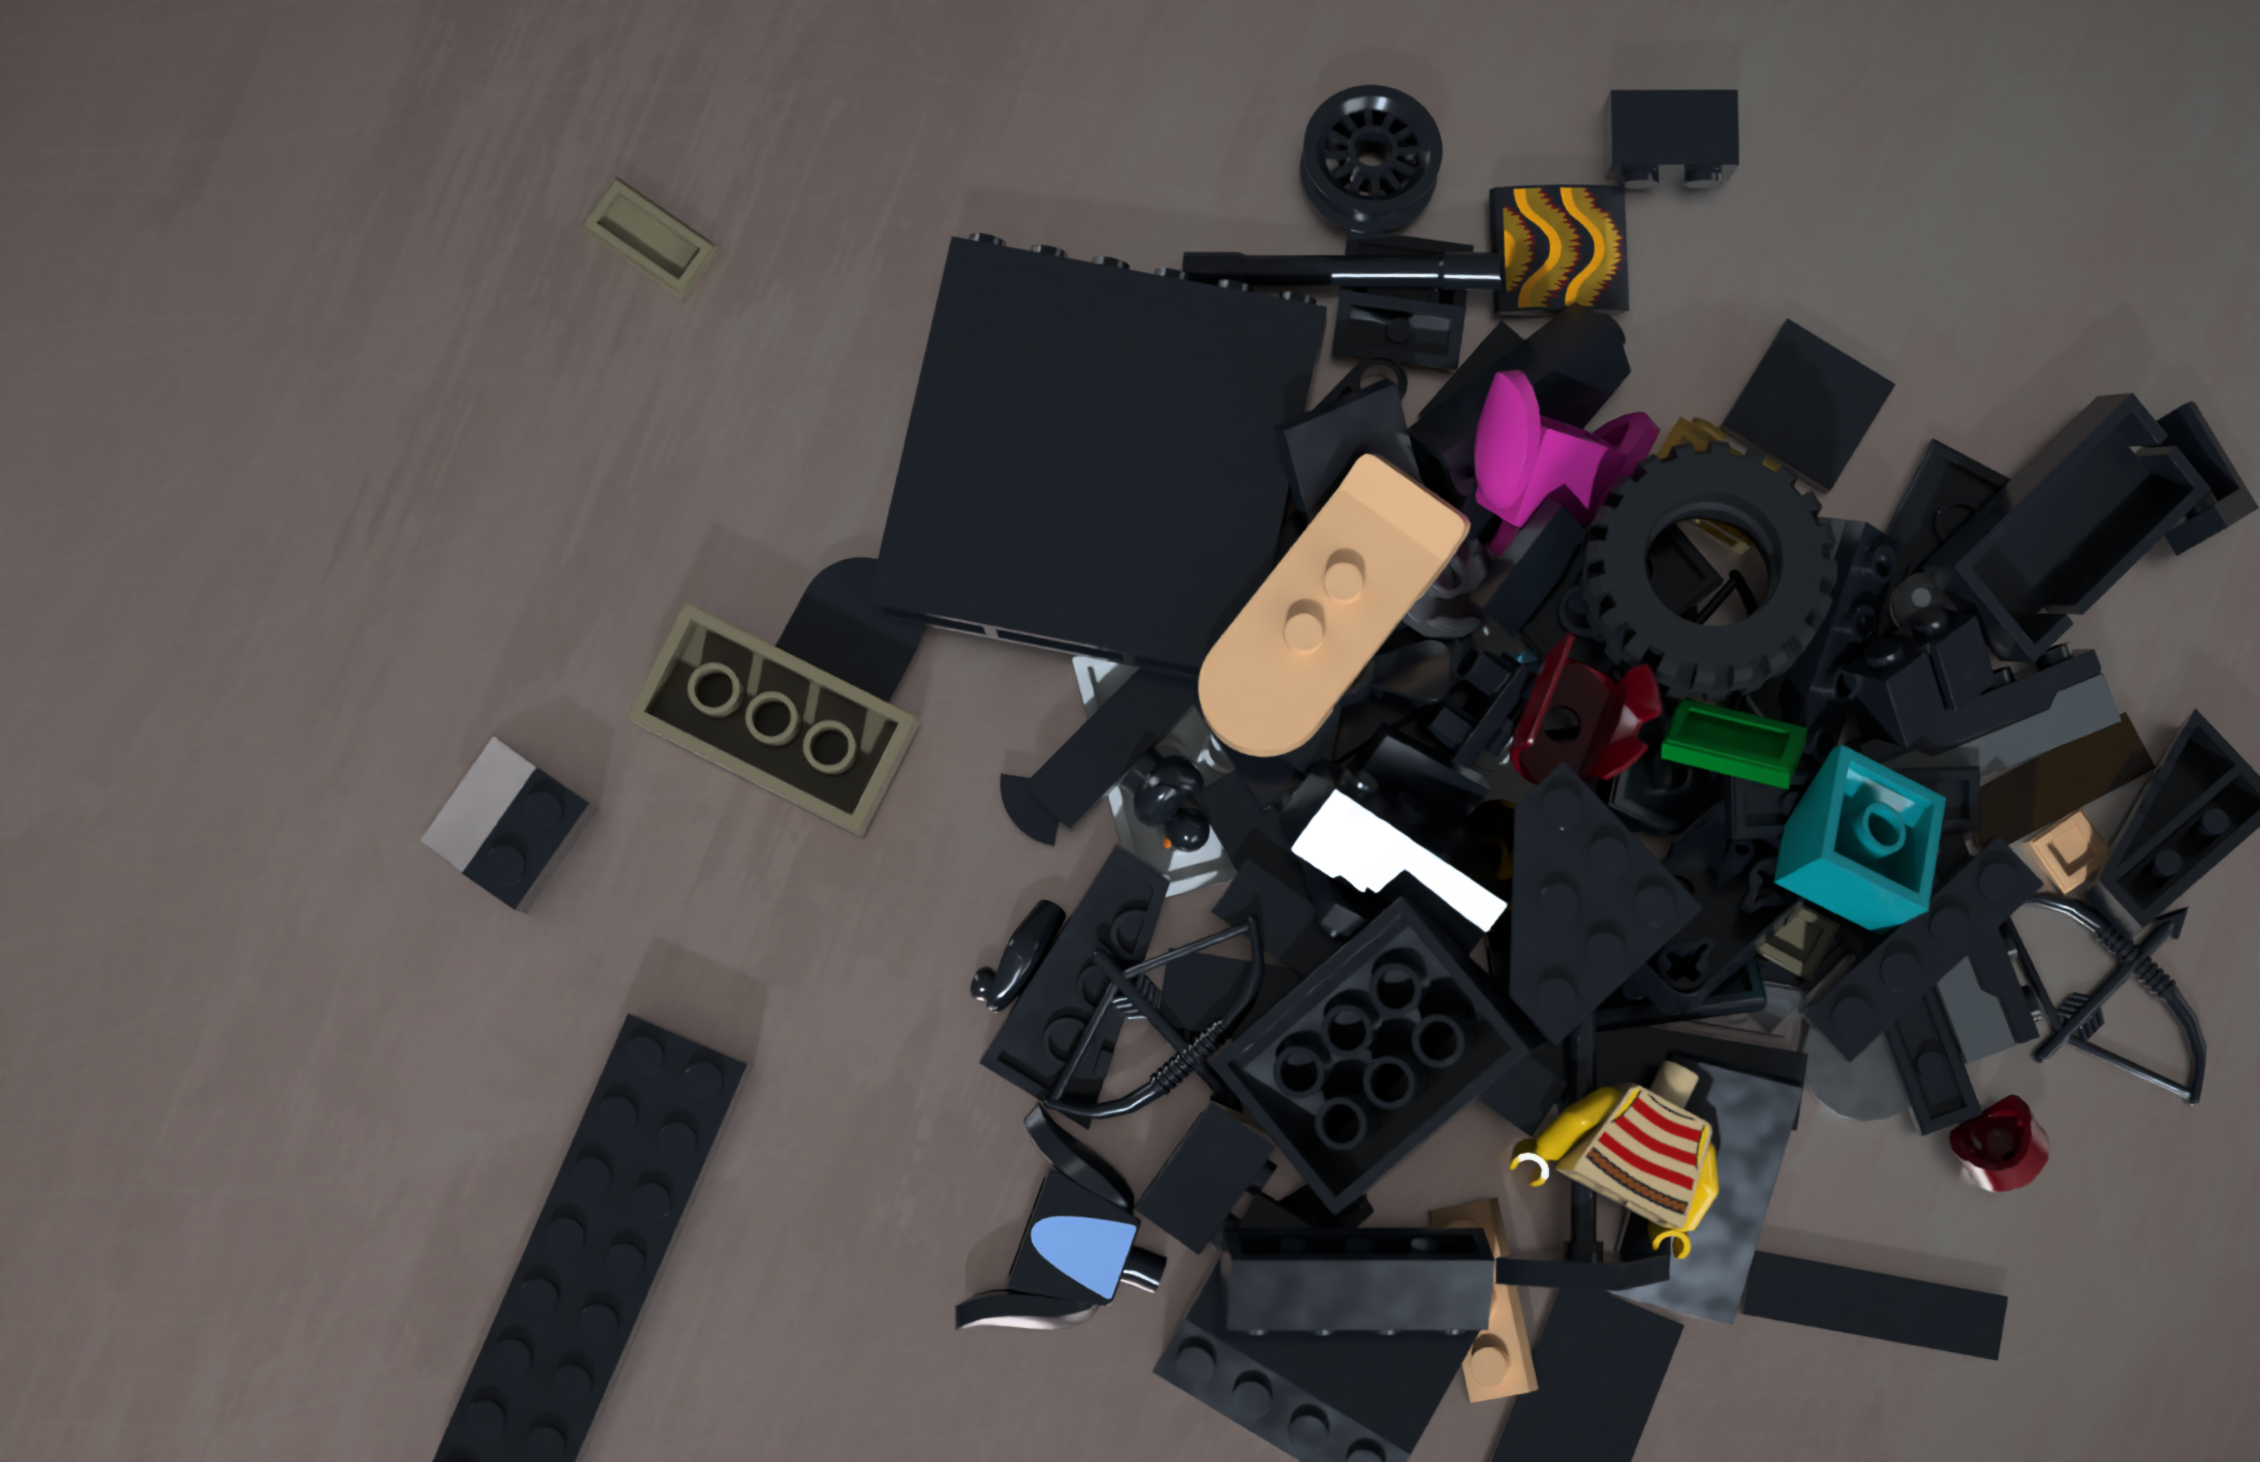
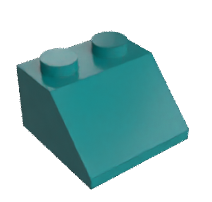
(1863, 842)

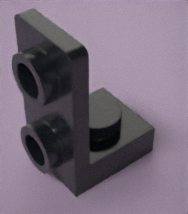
(2228, 497)

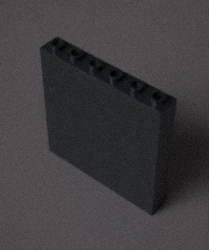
(1094, 455)

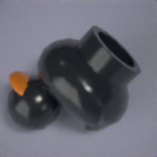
(1158, 791)

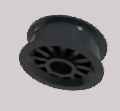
(1394, 112)

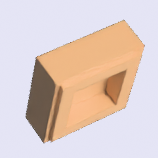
(2068, 850)

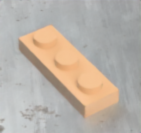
(1501, 1356)

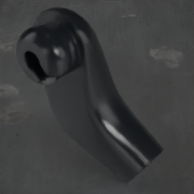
(1020, 958)

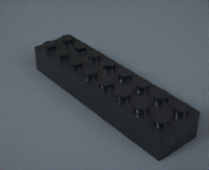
(597, 1250)

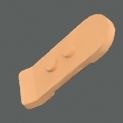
(1327, 608)

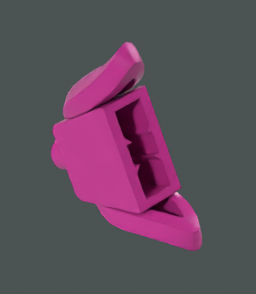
(1535, 457)

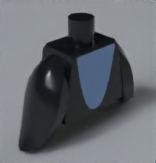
(1072, 1244)

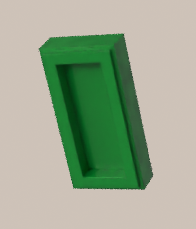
(1734, 743)

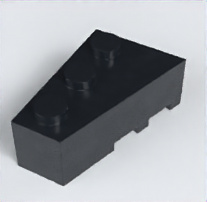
(2182, 825)
(1393, 848)

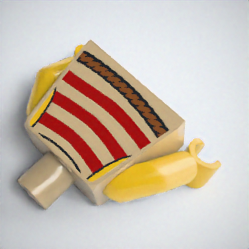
(1637, 1152)

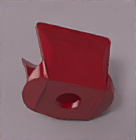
(1606, 715)

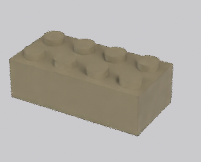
(773, 719)

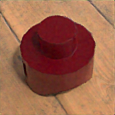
(2002, 1146)

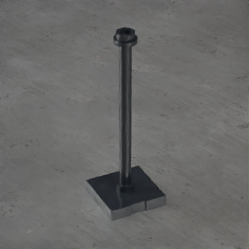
(1582, 1259)

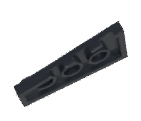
(1067, 986)

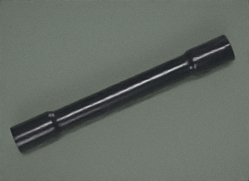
(1443, 271)

